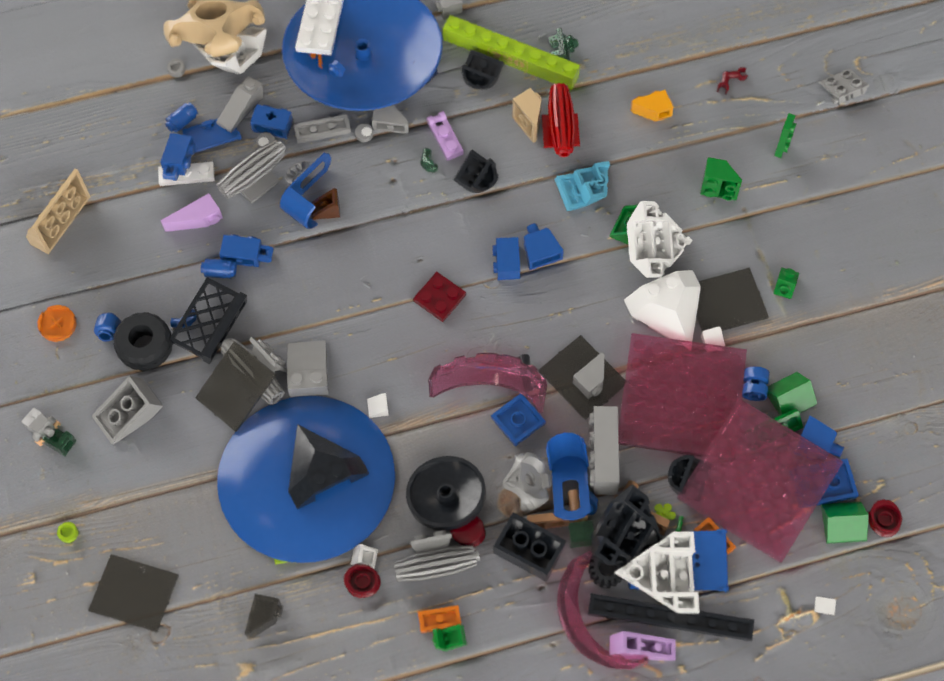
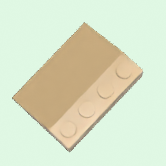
(59, 213)

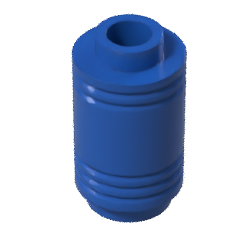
(181, 117)
(219, 268)

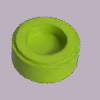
(67, 532)

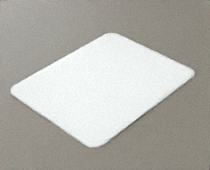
(825, 605)

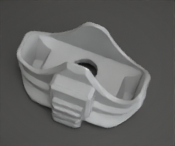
(528, 481)

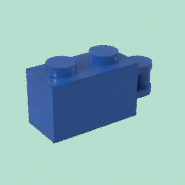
(177, 156)
(245, 250)

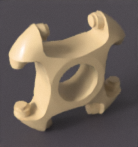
(214, 24)

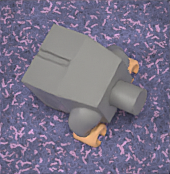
(40, 425)

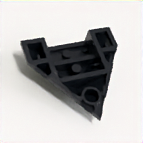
(320, 466)
(625, 528)

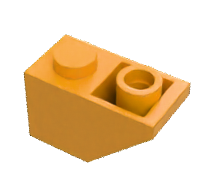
(653, 106)

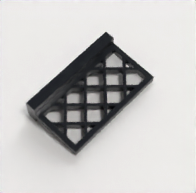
(223, 327)

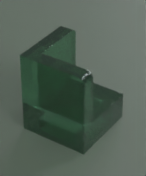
(60, 442)
(580, 533)

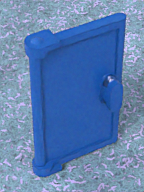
(210, 135)
(711, 560)

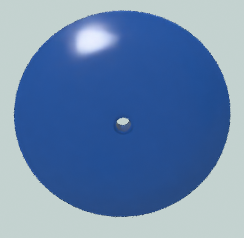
(377, 49)
(257, 477)

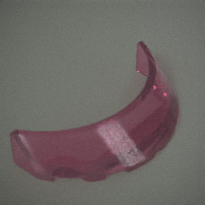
(490, 370)
(573, 624)

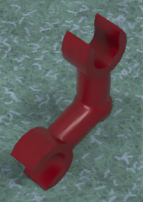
(731, 74)

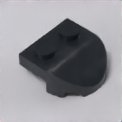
(481, 70)
(476, 173)
(680, 472)

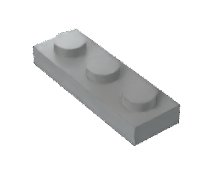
(322, 128)

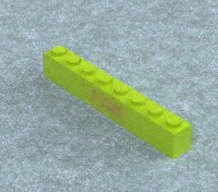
(511, 52)

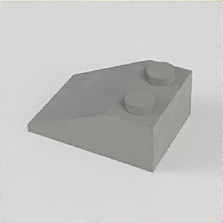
(307, 369)
(127, 409)

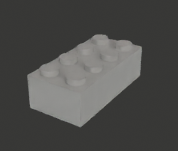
(605, 450)

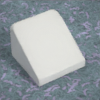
(713, 336)
(378, 406)
(364, 555)

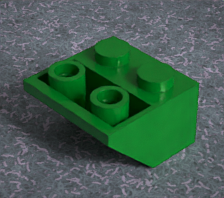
(720, 180)

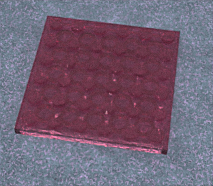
(678, 393)
(760, 480)

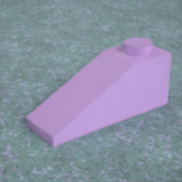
(195, 215)
(638, 646)

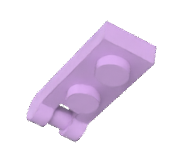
(445, 136)

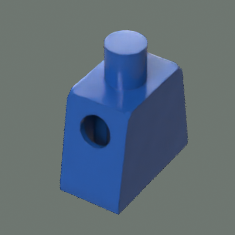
(541, 247)
(822, 436)

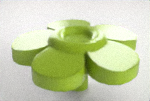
(665, 511)

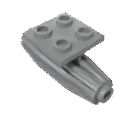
(253, 173)
(265, 354)
(434, 558)

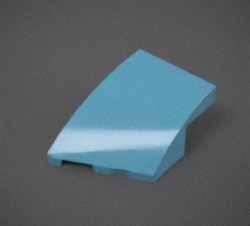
(584, 186)

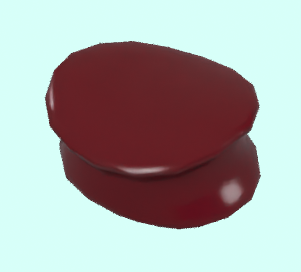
(885, 518)
(470, 534)
(362, 581)

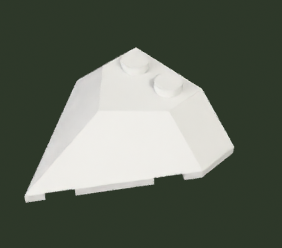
(248, 52)
(654, 240)
(667, 304)
(666, 572)

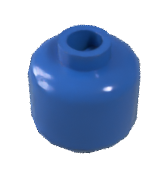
(106, 326)

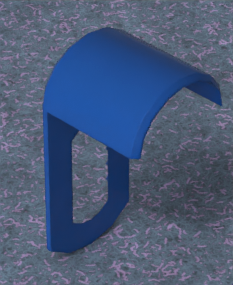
(292, 200)
(567, 462)

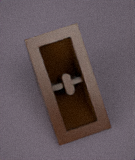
(326, 206)

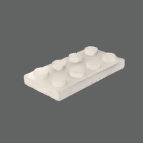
(319, 26)

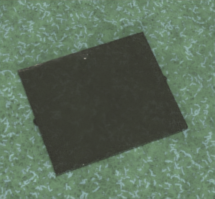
(730, 301)
(567, 363)
(235, 386)
(133, 593)

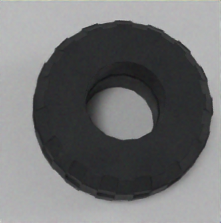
(137, 326)

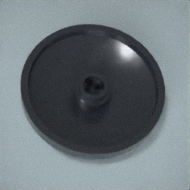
(446, 493)

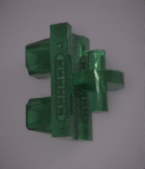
(565, 44)

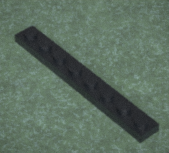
(663, 616)

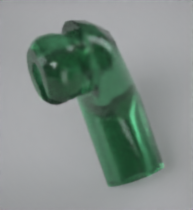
(426, 162)

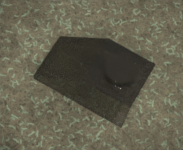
(263, 614)

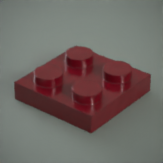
(439, 296)

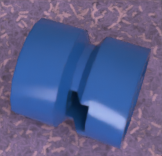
(755, 383)

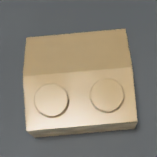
(527, 112)

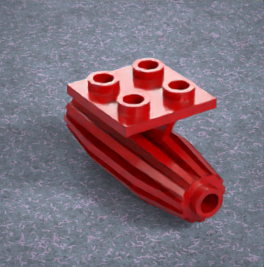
(561, 124)

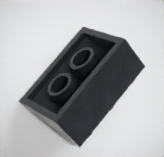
(529, 546)

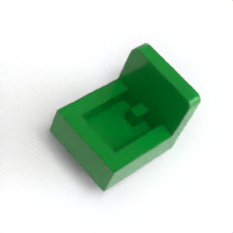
(786, 283)
(449, 638)

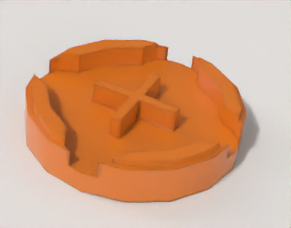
(56, 323)

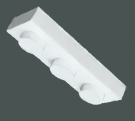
(196, 173)

